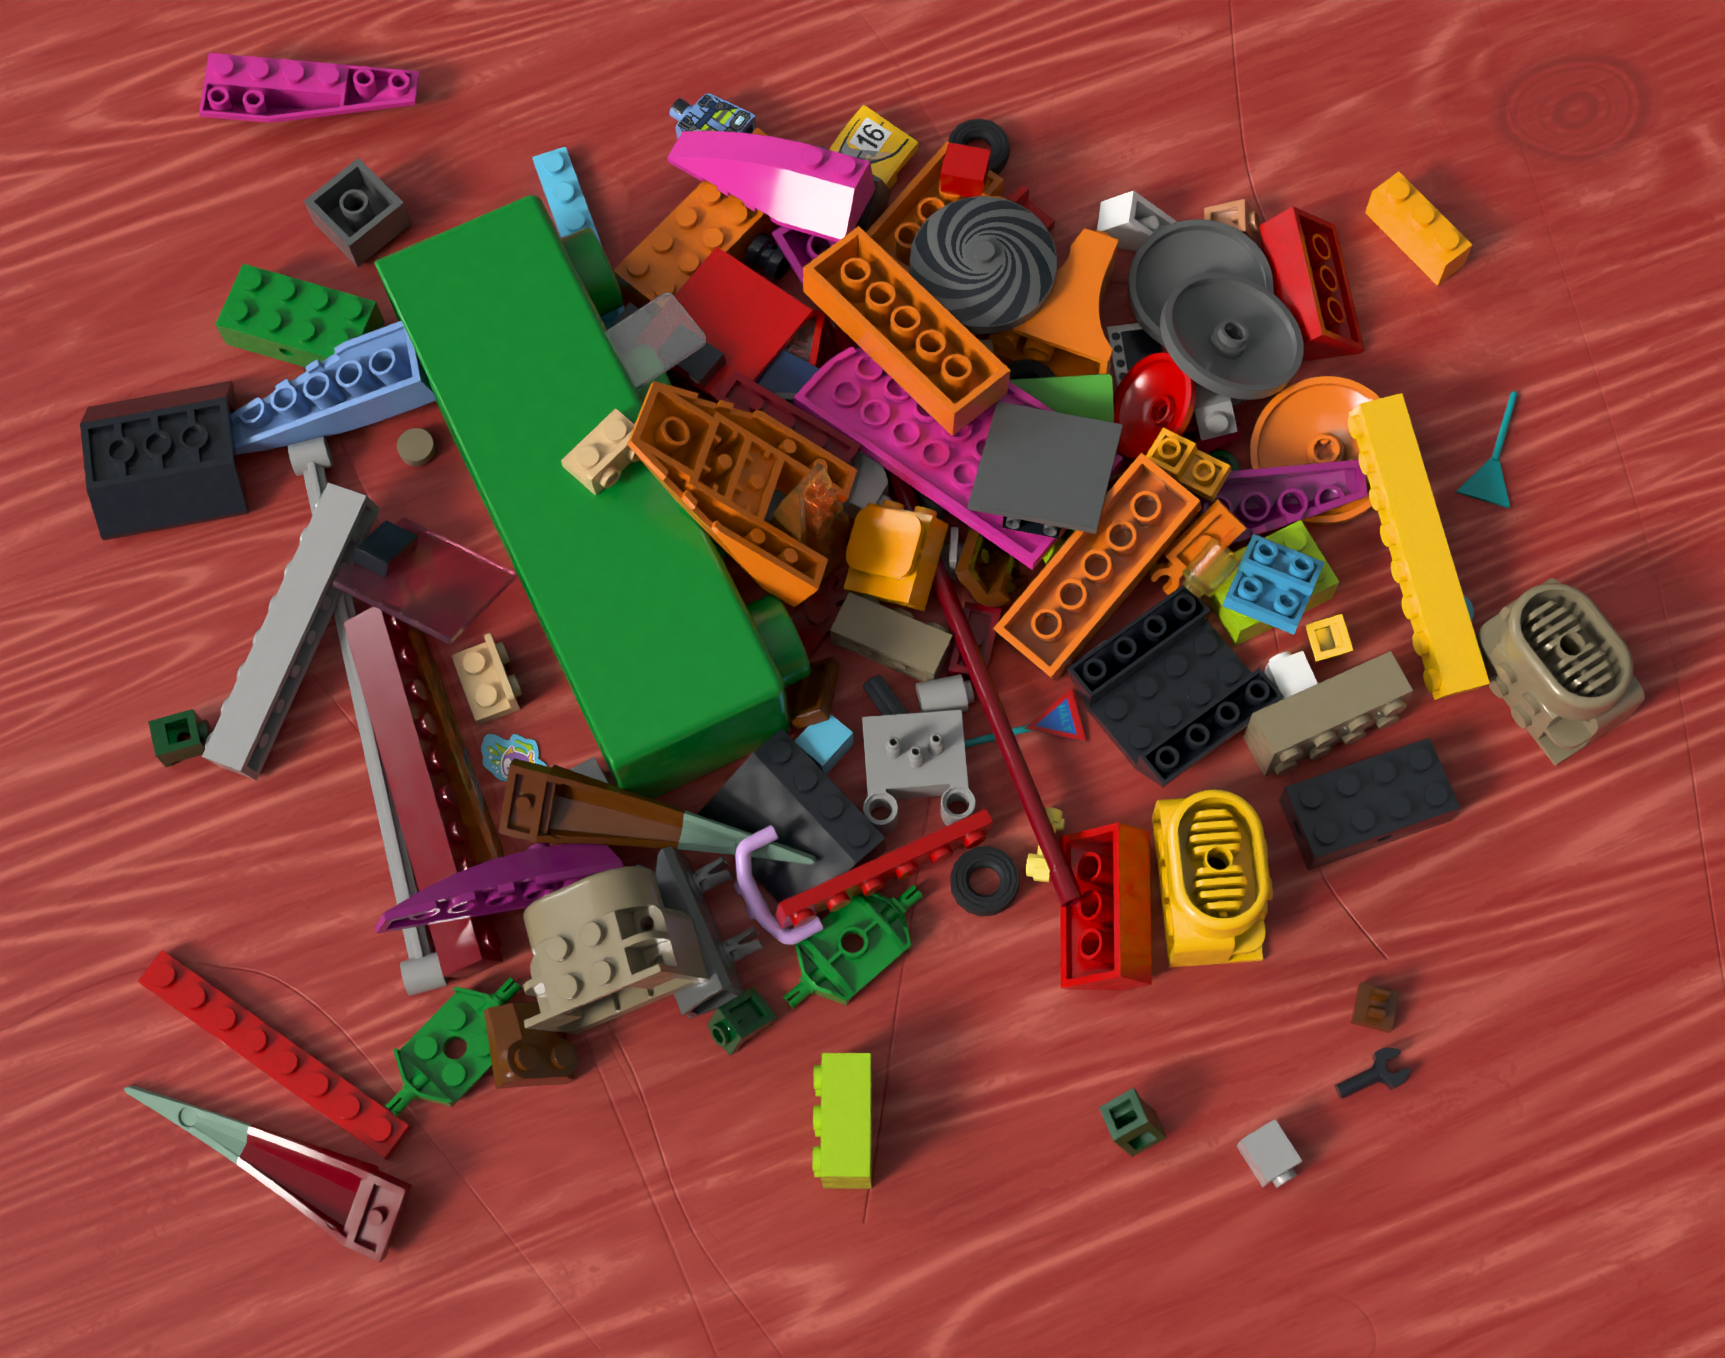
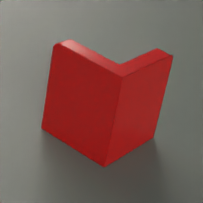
(964, 170)

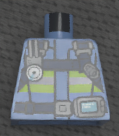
(711, 114)

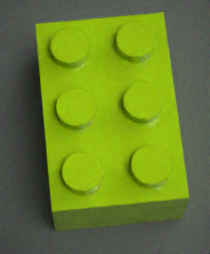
(1243, 628)
(843, 1120)

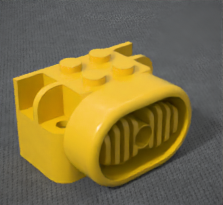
(1209, 911)

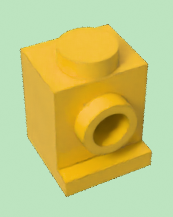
(1329, 638)

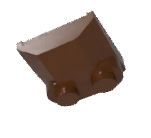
(527, 1055)

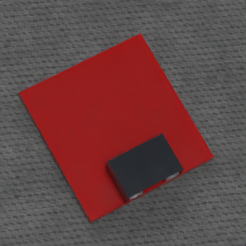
(742, 318)

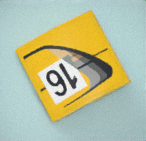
(877, 141)

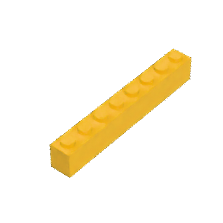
(1417, 547)

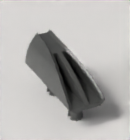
(685, 891)

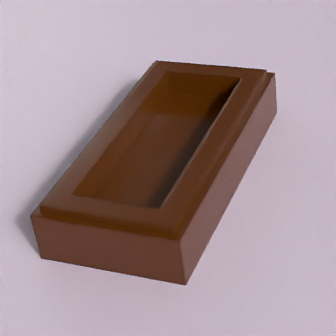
(815, 694)

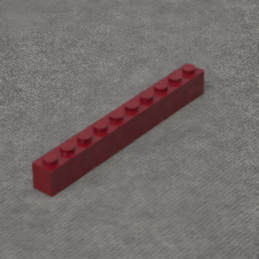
(419, 780)

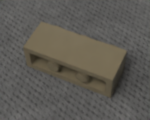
(891, 637)

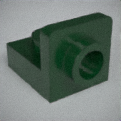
(740, 1020)

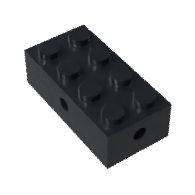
(1369, 803)

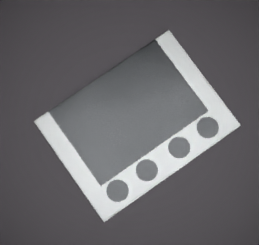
(1130, 346)

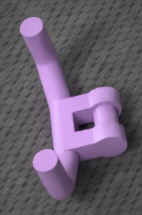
(757, 906)

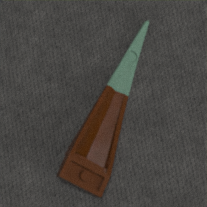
(576, 809)

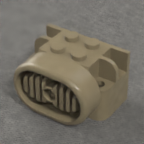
(1559, 668)
(607, 950)

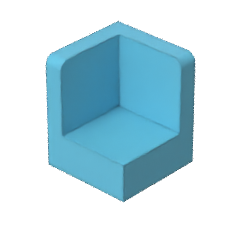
(826, 742)

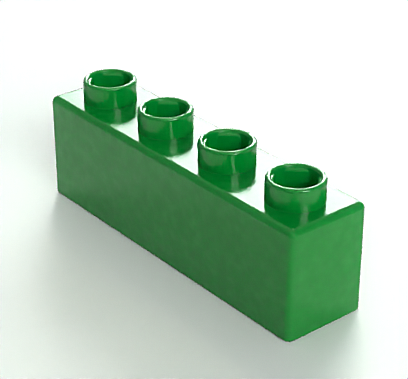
(622, 578)

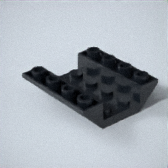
(162, 461)
(1170, 688)

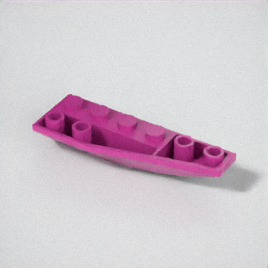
(295, 90)

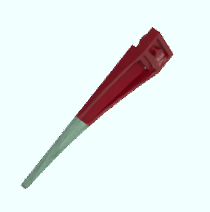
(333, 1190)

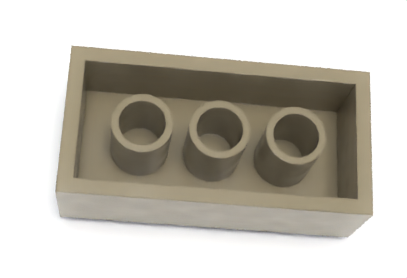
(1328, 715)

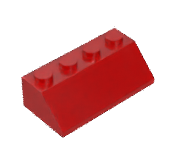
(1312, 282)
(1109, 931)

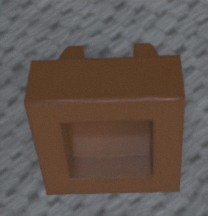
(1375, 1007)

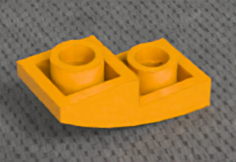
(1188, 464)

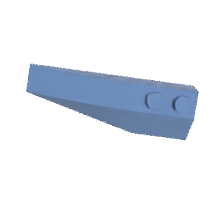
(351, 389)

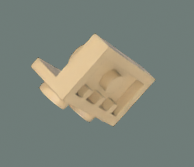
(602, 453)
(485, 680)

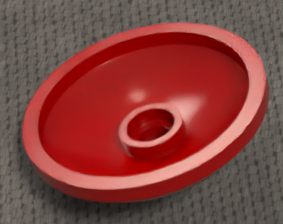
(1152, 398)

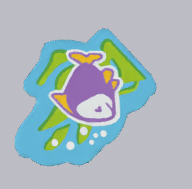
(500, 752)

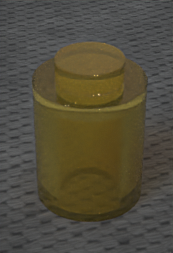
(1210, 568)

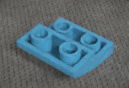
(1273, 584)

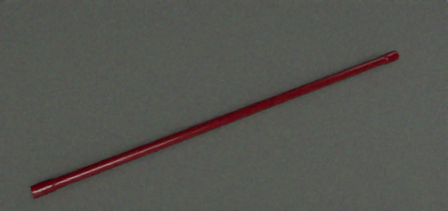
(1059, 870)

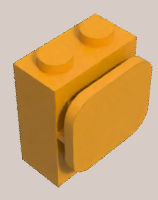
(894, 553)

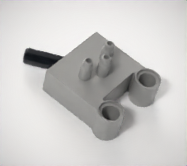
(912, 757)

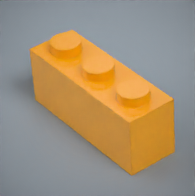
(1418, 228)

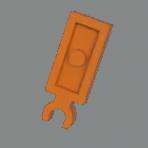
(1215, 523)

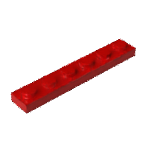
(871, 876)

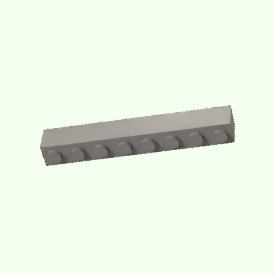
(290, 632)

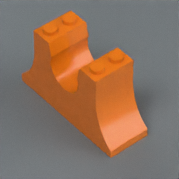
(1068, 327)

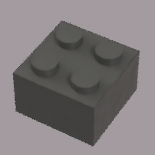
(358, 212)

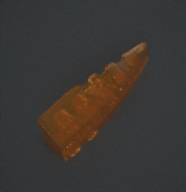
(815, 518)

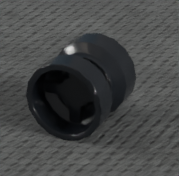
(767, 255)

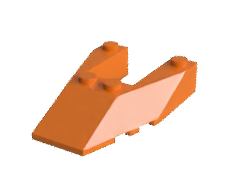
(724, 474)

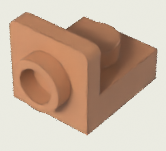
(1236, 214)

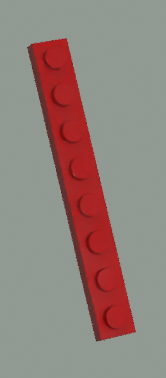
(275, 1055)

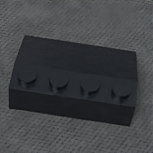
(807, 811)

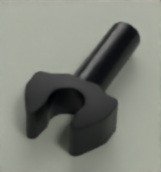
(1374, 1075)

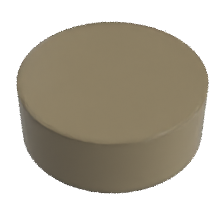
(416, 447)

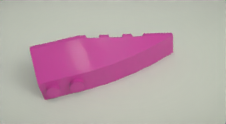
(783, 178)

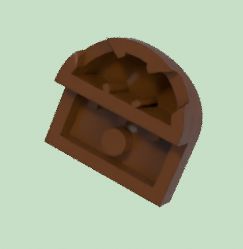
(989, 572)

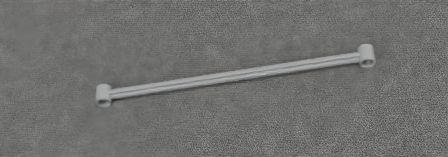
(423, 968)

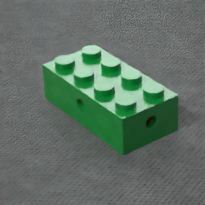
(292, 317)

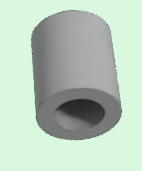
(945, 694)

